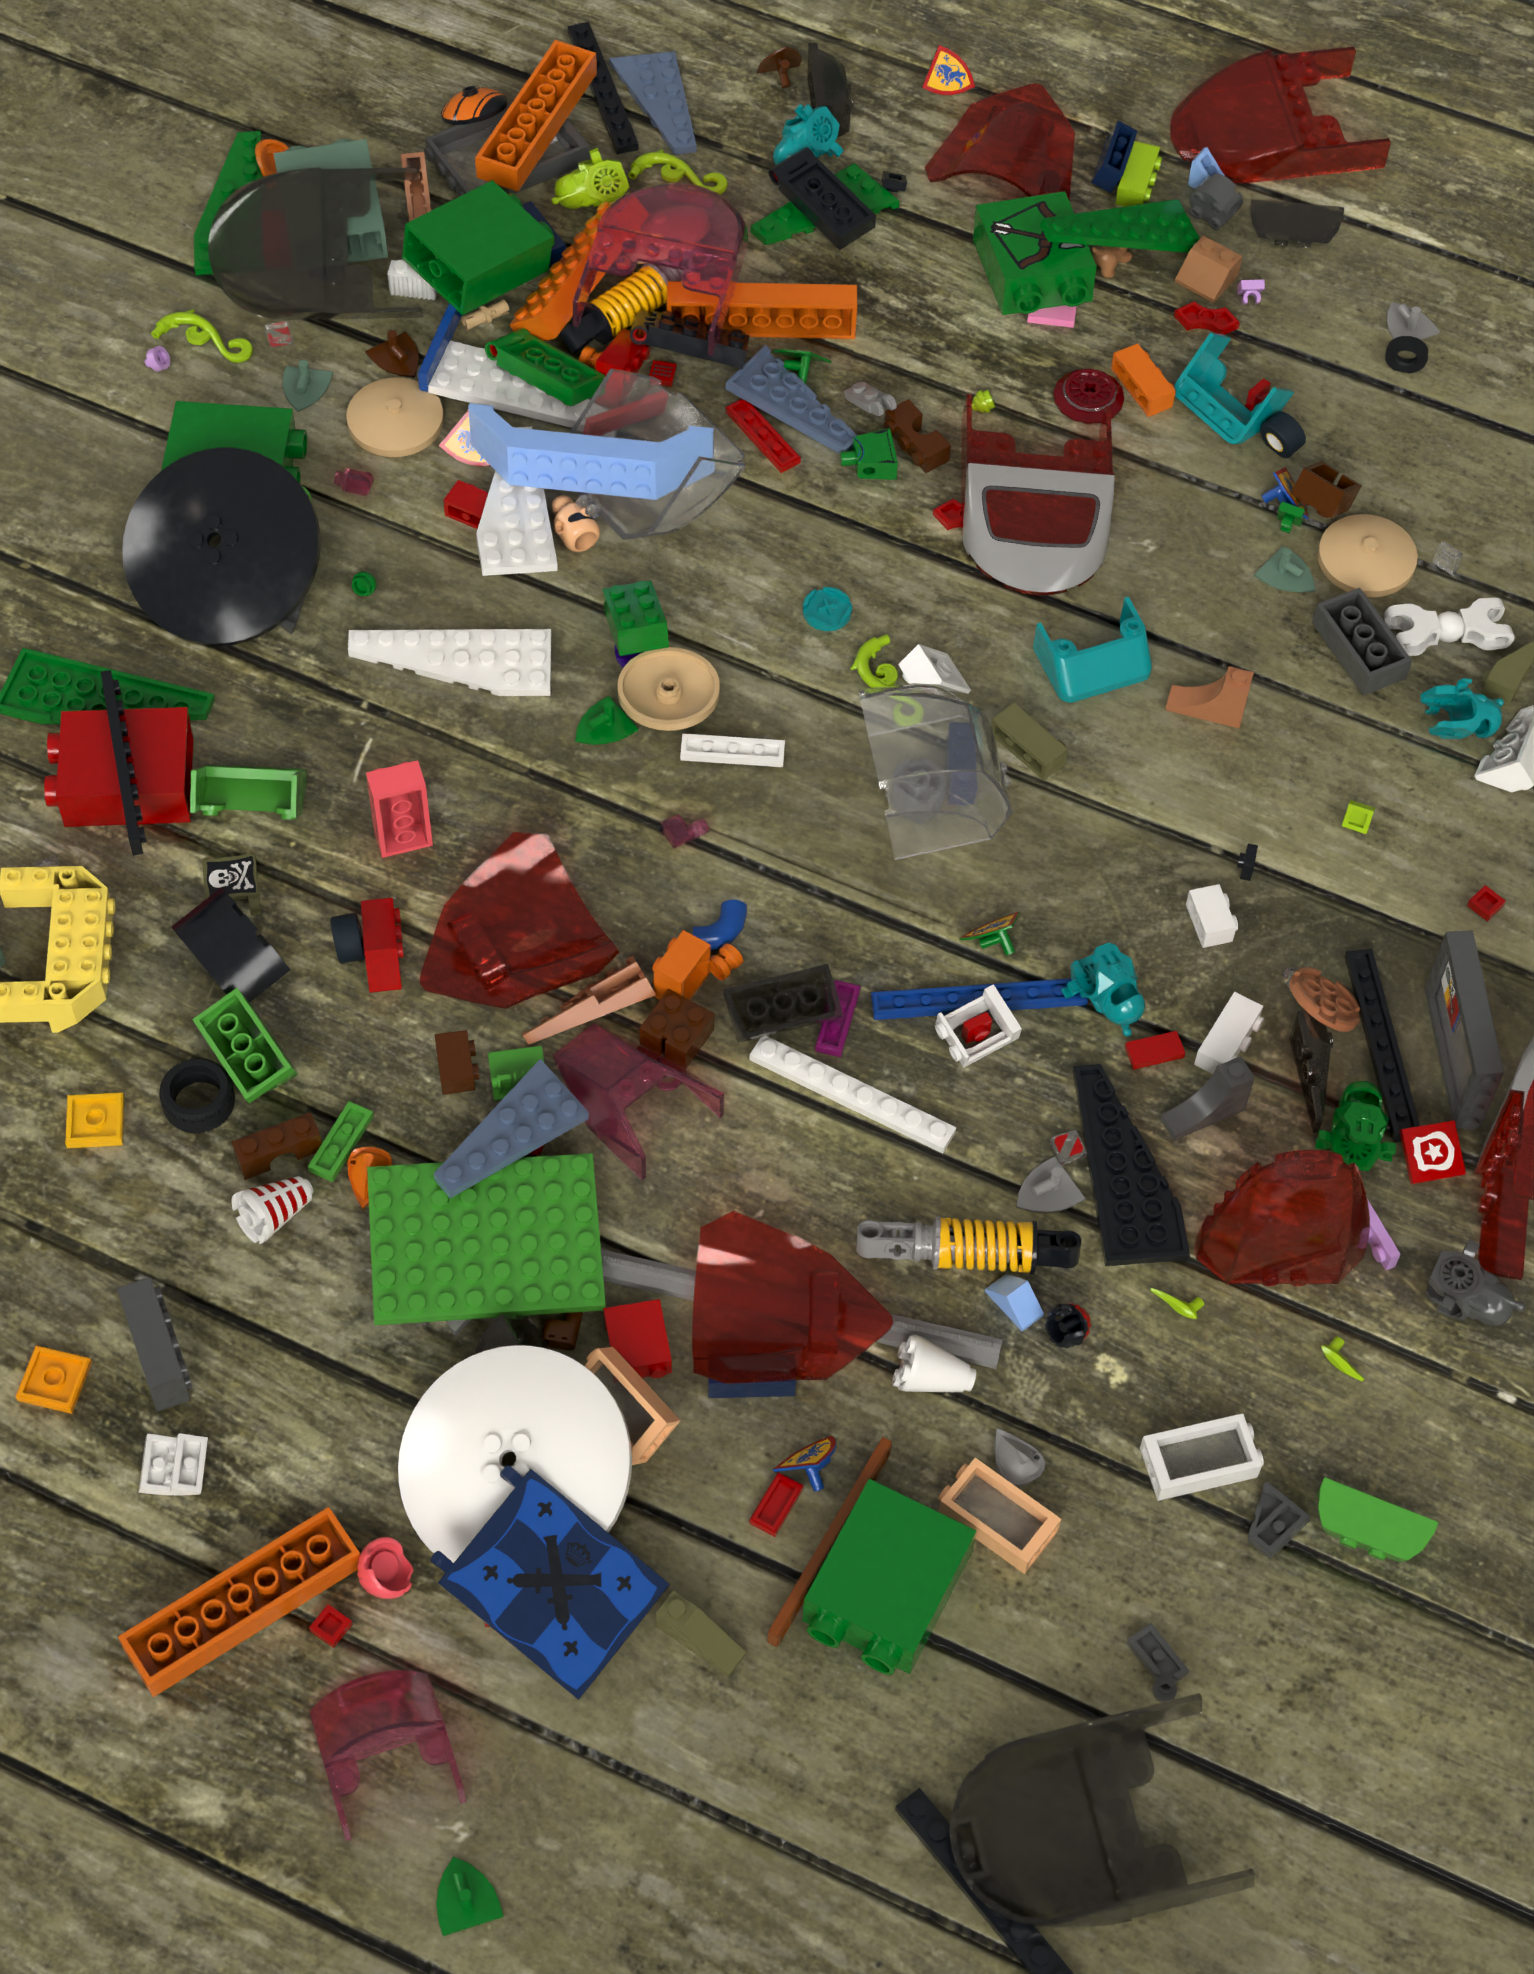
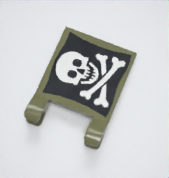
(236, 876)

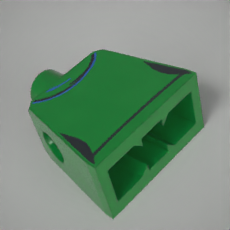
(872, 456)

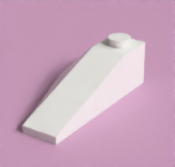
(1512, 761)

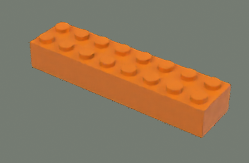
(536, 115)
(552, 303)
(775, 309)
(240, 1601)

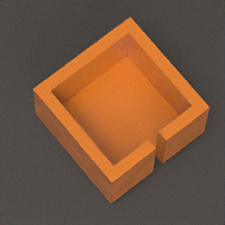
(682, 966)

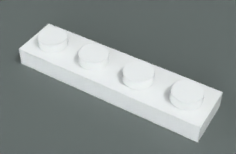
(732, 750)

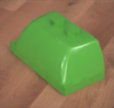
(245, 1046)
(1372, 1523)

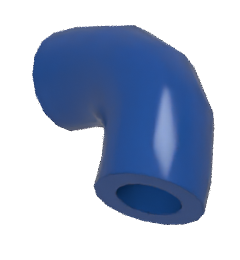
(726, 927)

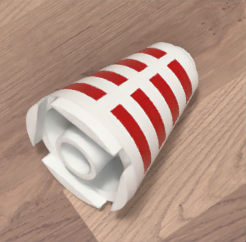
(270, 1206)

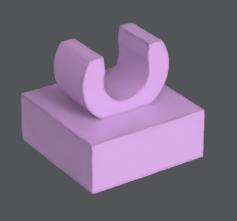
(1250, 287)

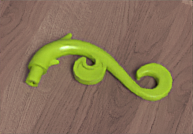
(681, 168)
(194, 337)
(862, 659)

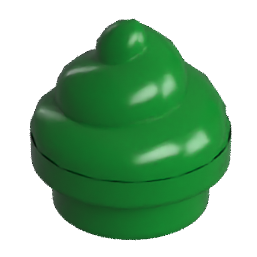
(364, 583)

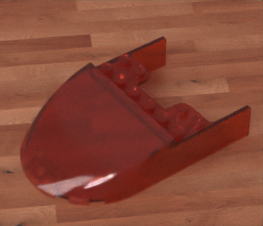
(1262, 123)

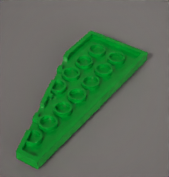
(237, 171)
(48, 684)

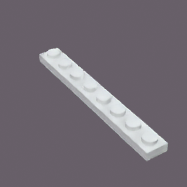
(853, 1094)

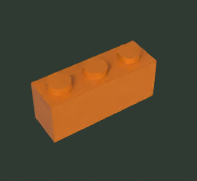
(1143, 380)

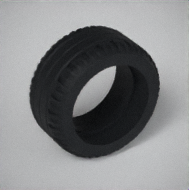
(192, 1072)

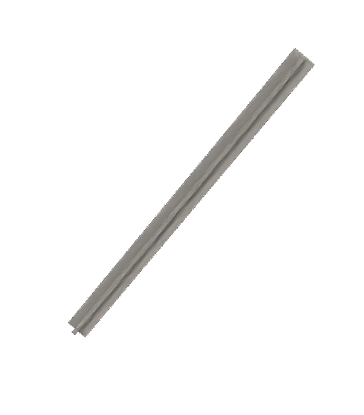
(680, 1283)

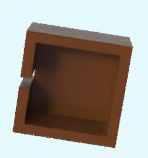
(1317, 489)
(683, 1026)

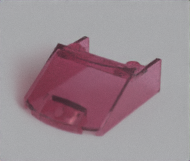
(376, 1716)

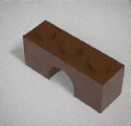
(926, 450)
(259, 1149)

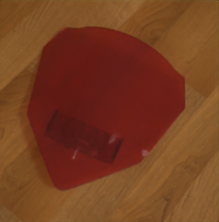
(1012, 138)
(514, 930)
(775, 1306)

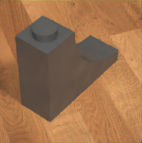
(1218, 1099)

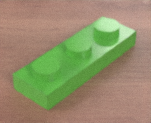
(340, 1141)

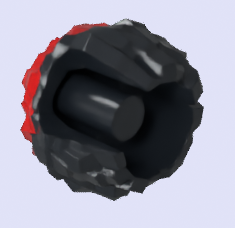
(1068, 1325)

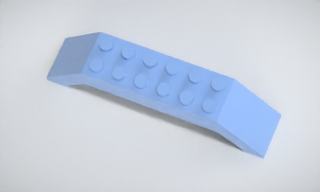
(586, 461)

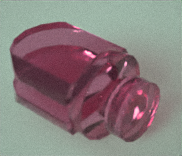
(354, 481)

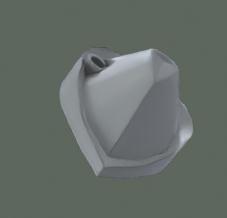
(1017, 1459)

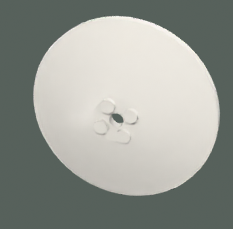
(504, 1402)

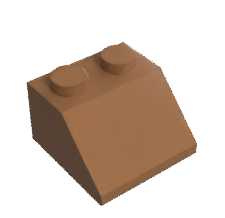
(1209, 269)

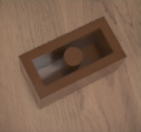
(455, 1062)

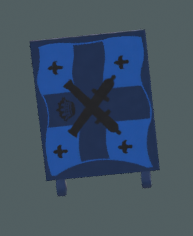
(552, 1582)

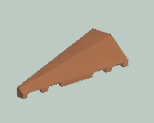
(598, 999)

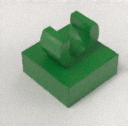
(1290, 515)

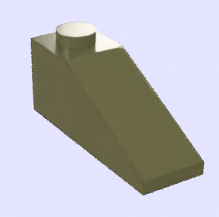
(1508, 674)
(698, 1633)

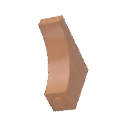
(416, 190)
(1216, 702)

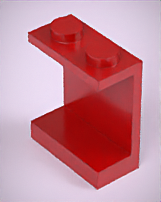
(640, 1337)

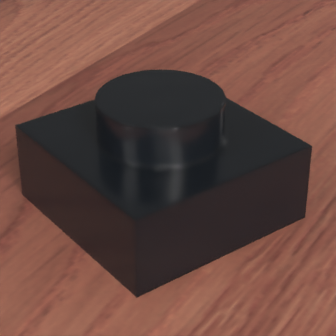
(894, 182)
(1247, 861)

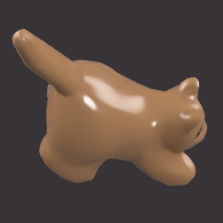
(1108, 257)

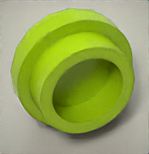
(983, 402)

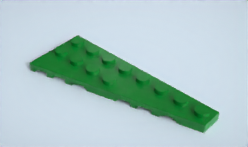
(1142, 226)

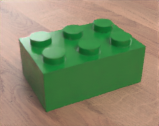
(635, 617)

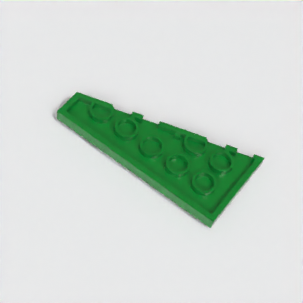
(789, 220)

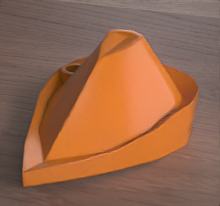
(265, 157)
(357, 1169)

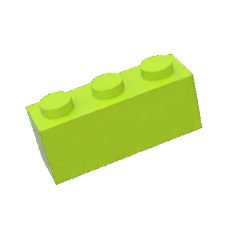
(1139, 175)

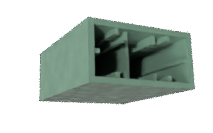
(365, 233)

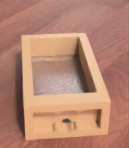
(644, 1411)
(1000, 1513)

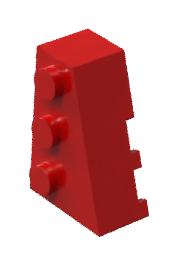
(622, 355)
(382, 944)

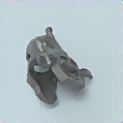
(1472, 1294)

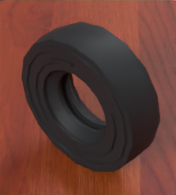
(1406, 343)

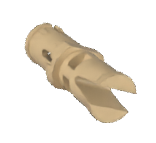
(485, 315)

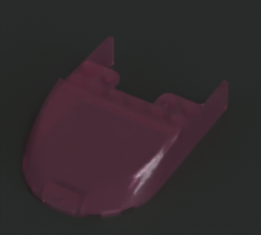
(676, 229)

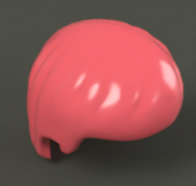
(384, 1569)

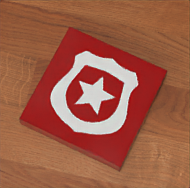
(1432, 1152)

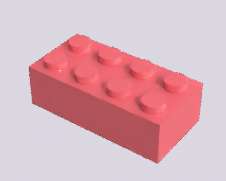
(399, 808)

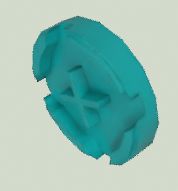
(827, 609)

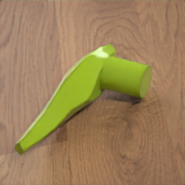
(1182, 1307)
(1338, 1360)

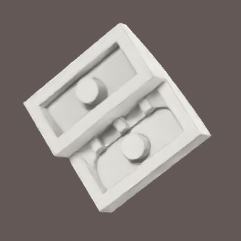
(173, 1465)

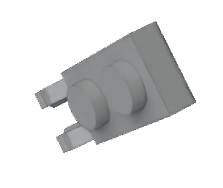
(869, 398)

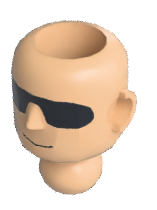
(573, 525)

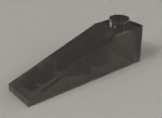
(1311, 1053)

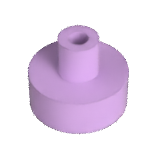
(157, 359)

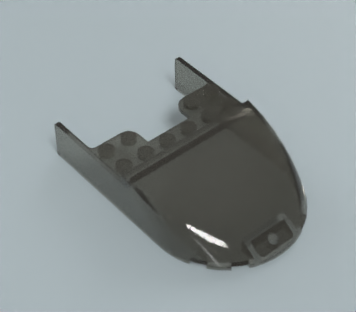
(285, 245)
(1054, 1832)

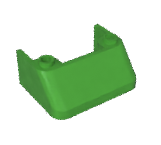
(248, 789)

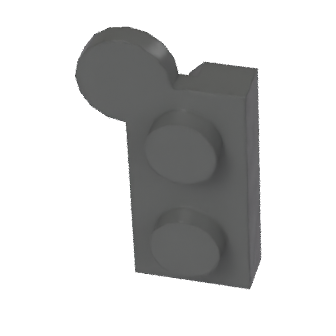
(1159, 1661)

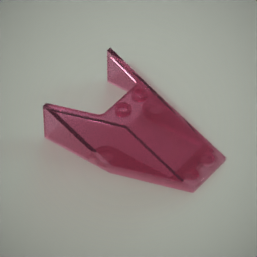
(613, 1073)

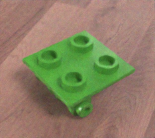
(510, 1067)

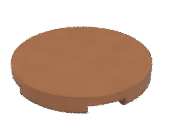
(1325, 1000)

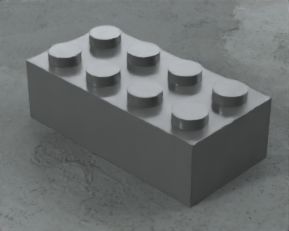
(1361, 641)
(155, 1343)

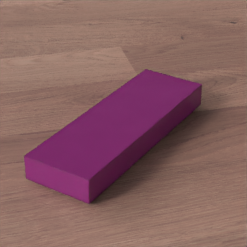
(835, 1032)

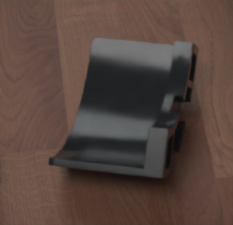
(228, 946)

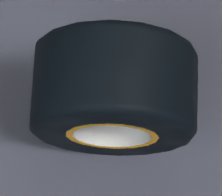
(1283, 434)
(347, 938)

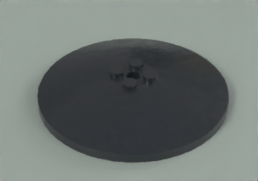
(251, 576)

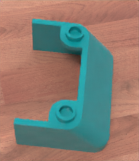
(1202, 393)
(1098, 668)

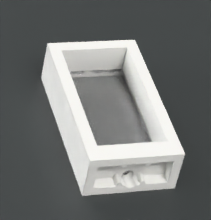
(1201, 1456)

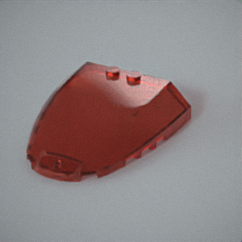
(1289, 1223)

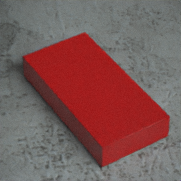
(1154, 1050)
(776, 1504)

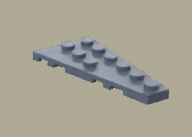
(659, 92)
(786, 397)
(524, 1120)

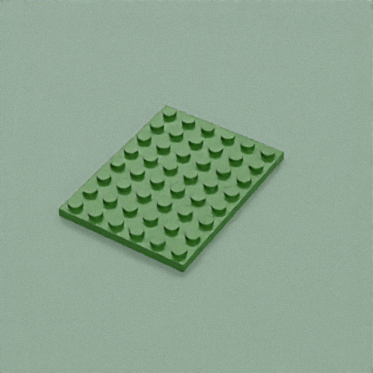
(501, 1247)

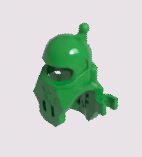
(1358, 1127)

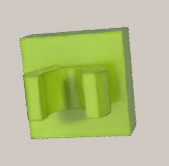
(1358, 817)

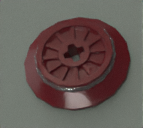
(1086, 393)

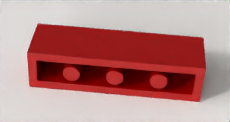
(465, 503)

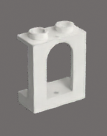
(1001, 1013)

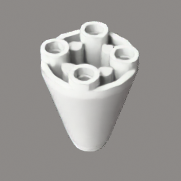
(931, 1369)

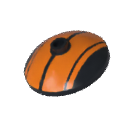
(473, 105)

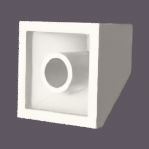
(932, 668)

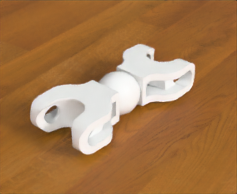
(1471, 625)

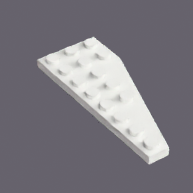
(472, 377)
(515, 530)
(490, 659)

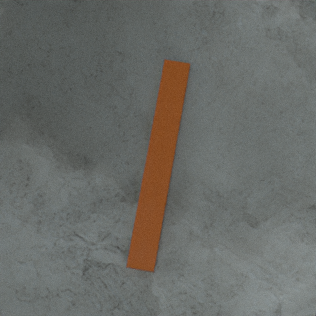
(796, 1598)

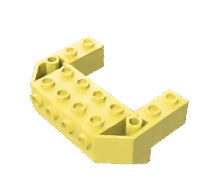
(76, 947)

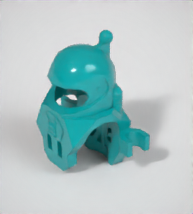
(800, 130)
(1467, 711)
(1108, 985)

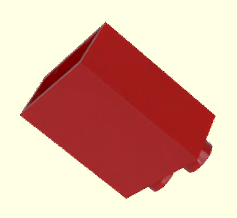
(87, 770)

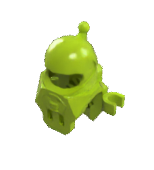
(590, 183)

